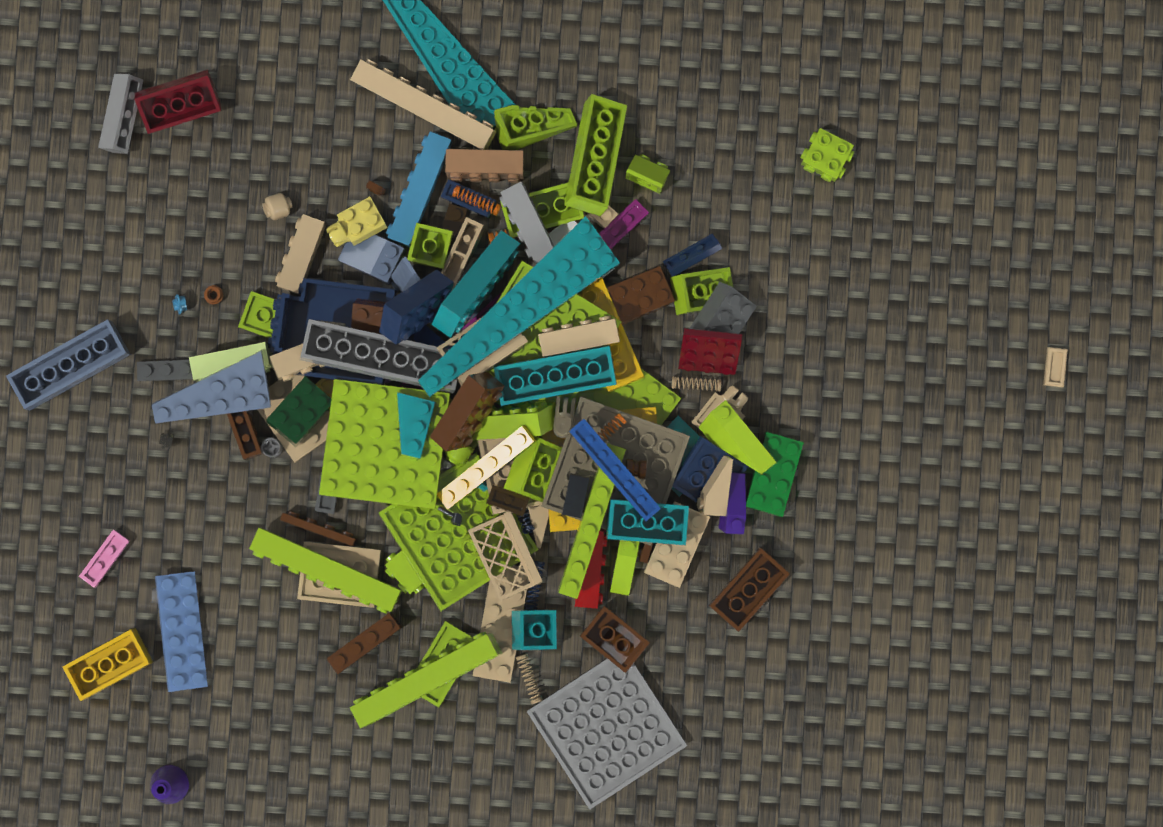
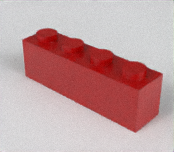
(589, 593)

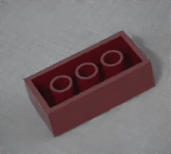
(177, 101)

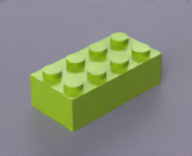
(509, 418)

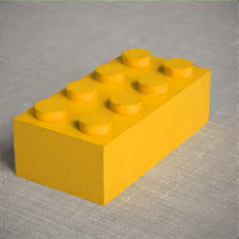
(107, 664)

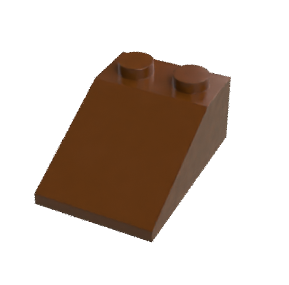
(367, 315)
(614, 639)

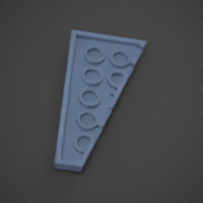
(223, 392)

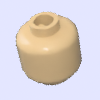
(277, 206)

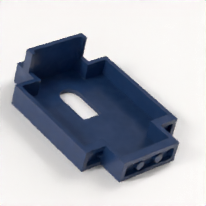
(321, 302)

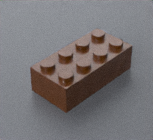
(467, 411)
(749, 589)

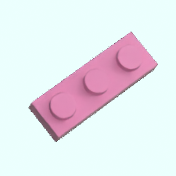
(104, 558)

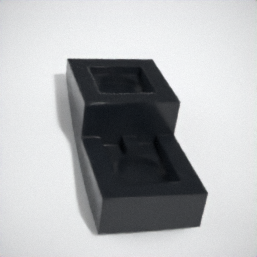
(575, 495)

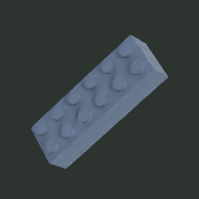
(68, 365)

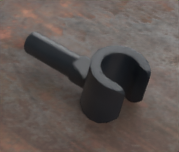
(456, 517)

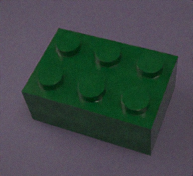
(300, 411)

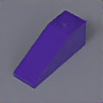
(736, 509)

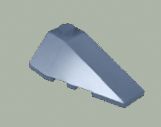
(404, 276)

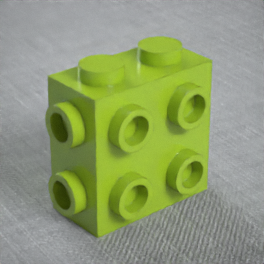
(827, 155)
(401, 569)

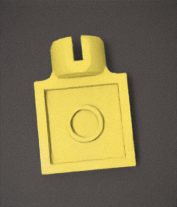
(356, 224)

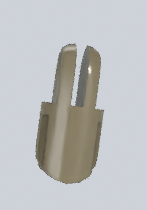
(562, 420)

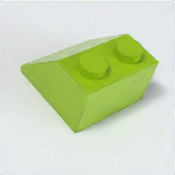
(647, 173)
(430, 246)

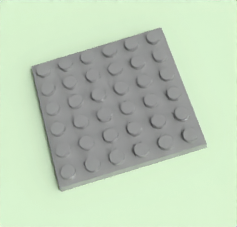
(606, 730)

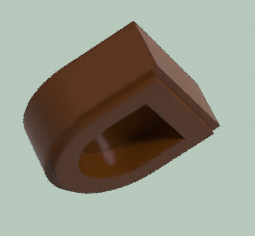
(375, 188)

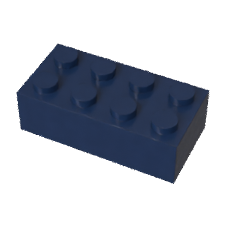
(414, 307)

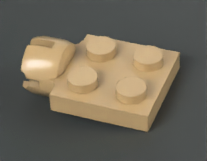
(717, 399)

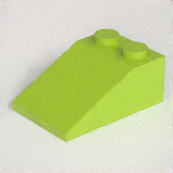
(695, 288)

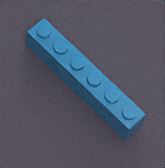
(420, 188)

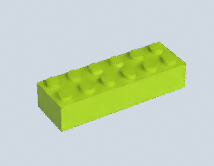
(595, 155)

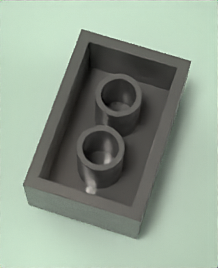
(724, 311)

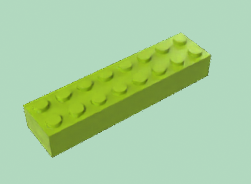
(423, 681)

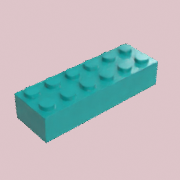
(476, 284)
(556, 375)

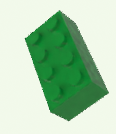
(772, 488)

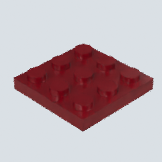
(710, 351)

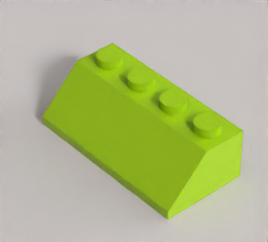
(550, 208)

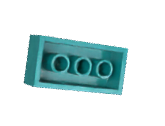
(664, 527)

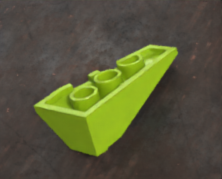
(525, 126)
(731, 434)

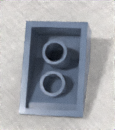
(373, 257)

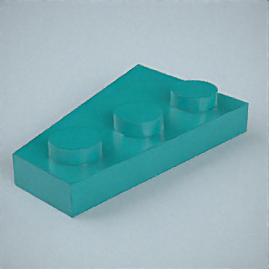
(414, 423)

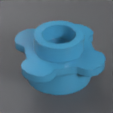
(179, 304)

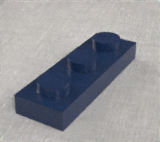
(692, 255)

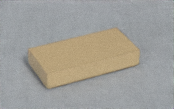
(1055, 367)

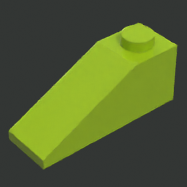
(624, 567)

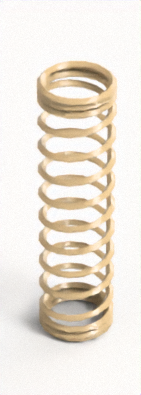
(717, 385)
(539, 698)

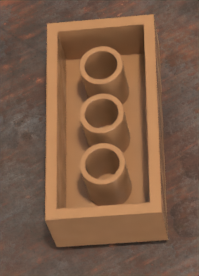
(484, 164)

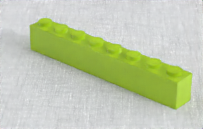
(588, 530)
(325, 569)

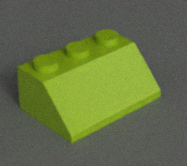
(533, 469)

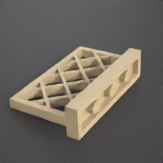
(493, 359)
(520, 548)

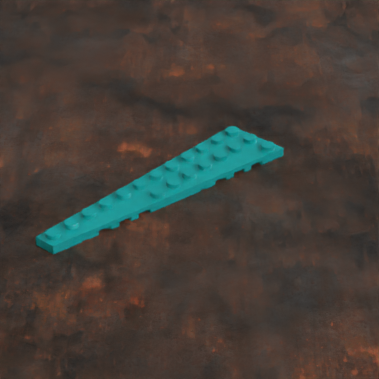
(447, 62)

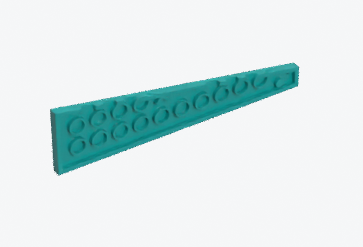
(555, 279)

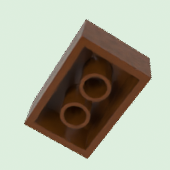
(641, 295)

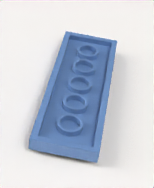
(181, 631)

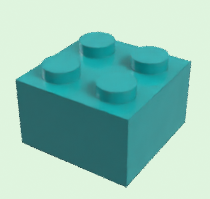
(534, 630)

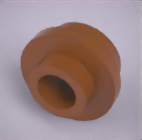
(207, 295)

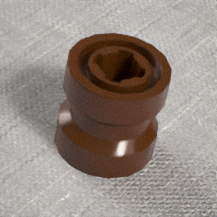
(637, 468)

